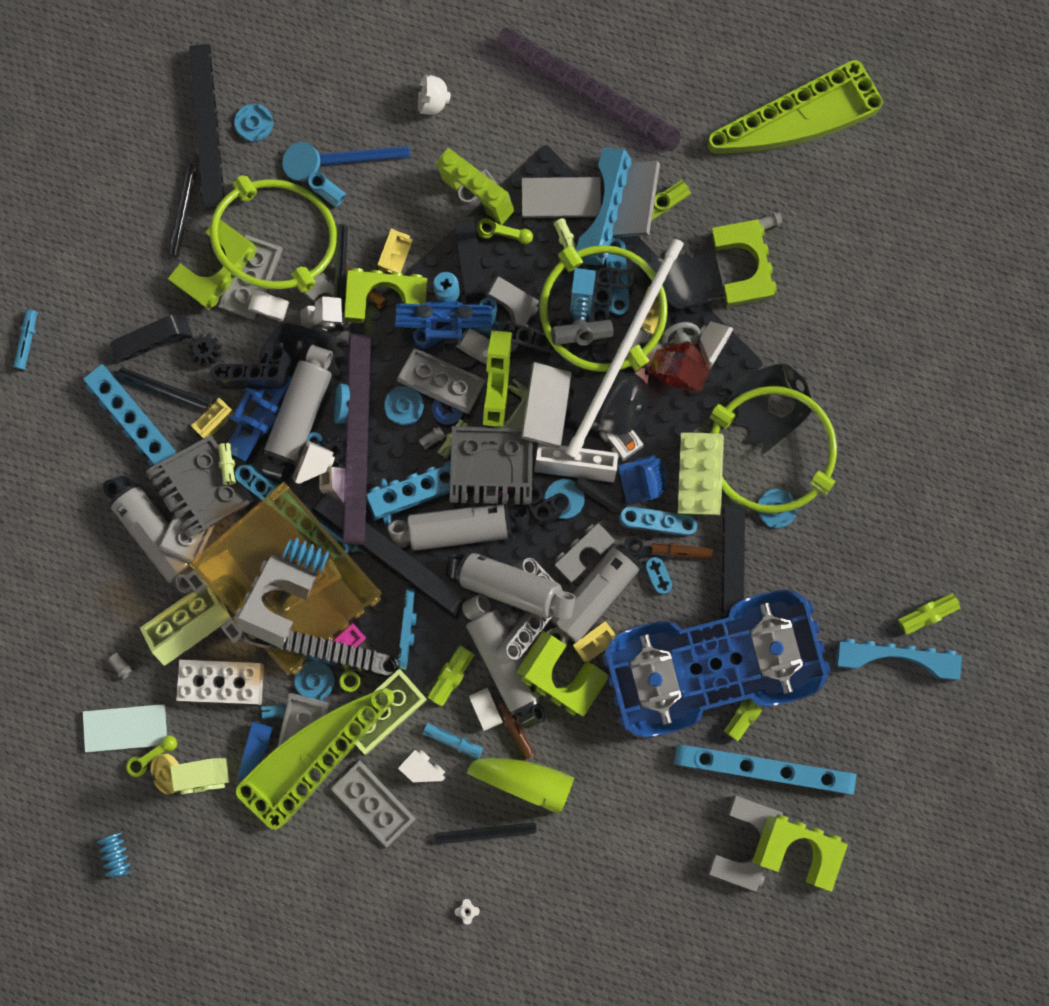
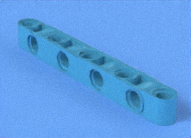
(765, 769)

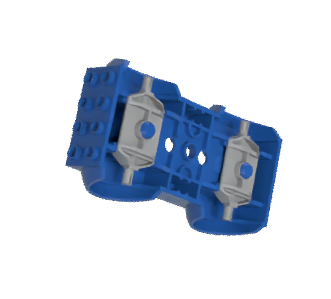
(777, 667)

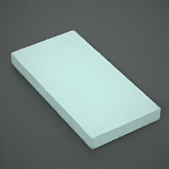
(124, 728)

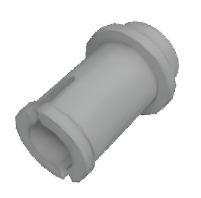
(771, 221)
(432, 438)
(120, 666)

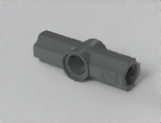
(581, 332)

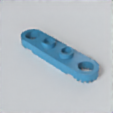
(618, 262)
(658, 521)
(407, 637)

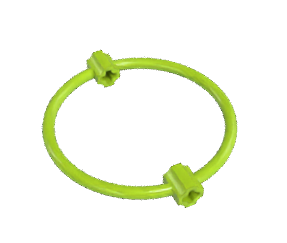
(572, 259)
(301, 276)
(821, 481)

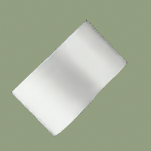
(268, 305)
(485, 709)

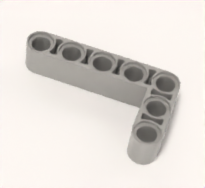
(522, 628)

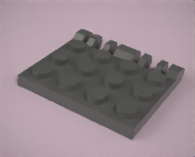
(490, 461)
(199, 486)

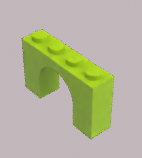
(458, 172)
(749, 237)
(360, 283)
(209, 289)
(498, 374)
(538, 669)
(827, 851)

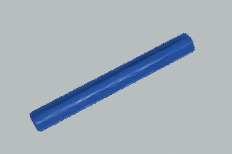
(364, 155)

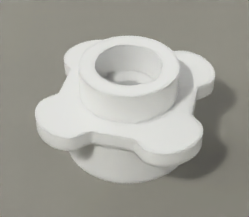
(473, 911)

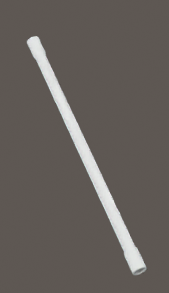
(578, 440)

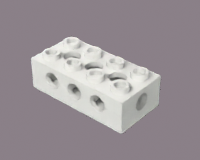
(212, 670)

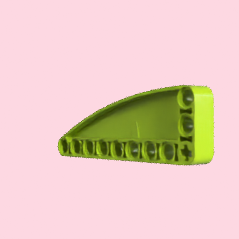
(818, 116)
(293, 761)

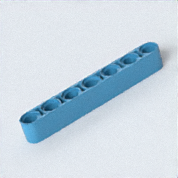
(253, 485)

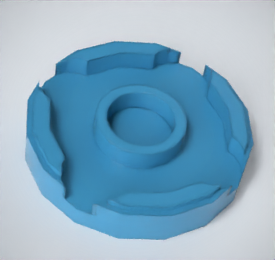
(254, 128)
(301, 161)
(403, 405)
(340, 407)
(574, 494)
(777, 497)
(315, 680)

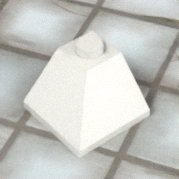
(713, 340)
(312, 462)

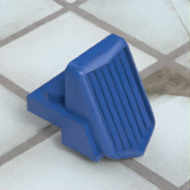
(643, 479)

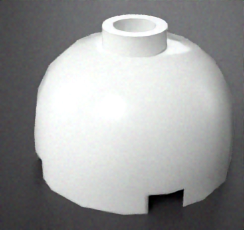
(433, 95)

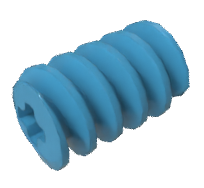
(446, 287)
(305, 555)
(114, 856)

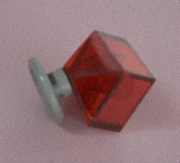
(679, 361)

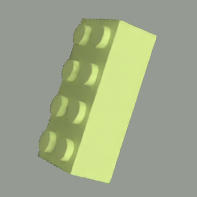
(700, 474)
(184, 624)
(406, 701)
(200, 775)

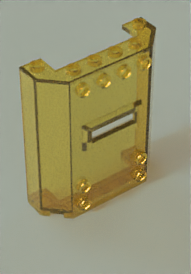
(265, 531)

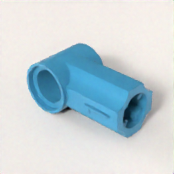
(327, 190)

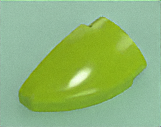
(525, 780)

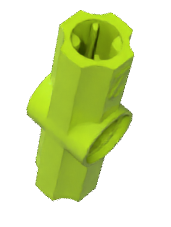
(672, 196)
(929, 614)
(450, 675)
(744, 716)

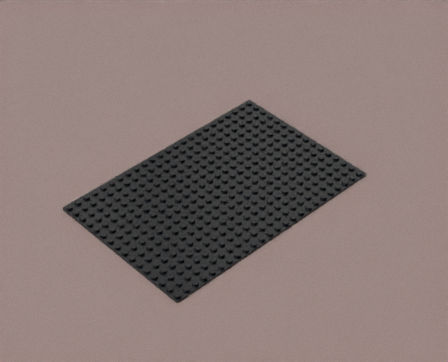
(396, 449)

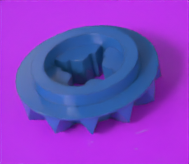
(448, 418)

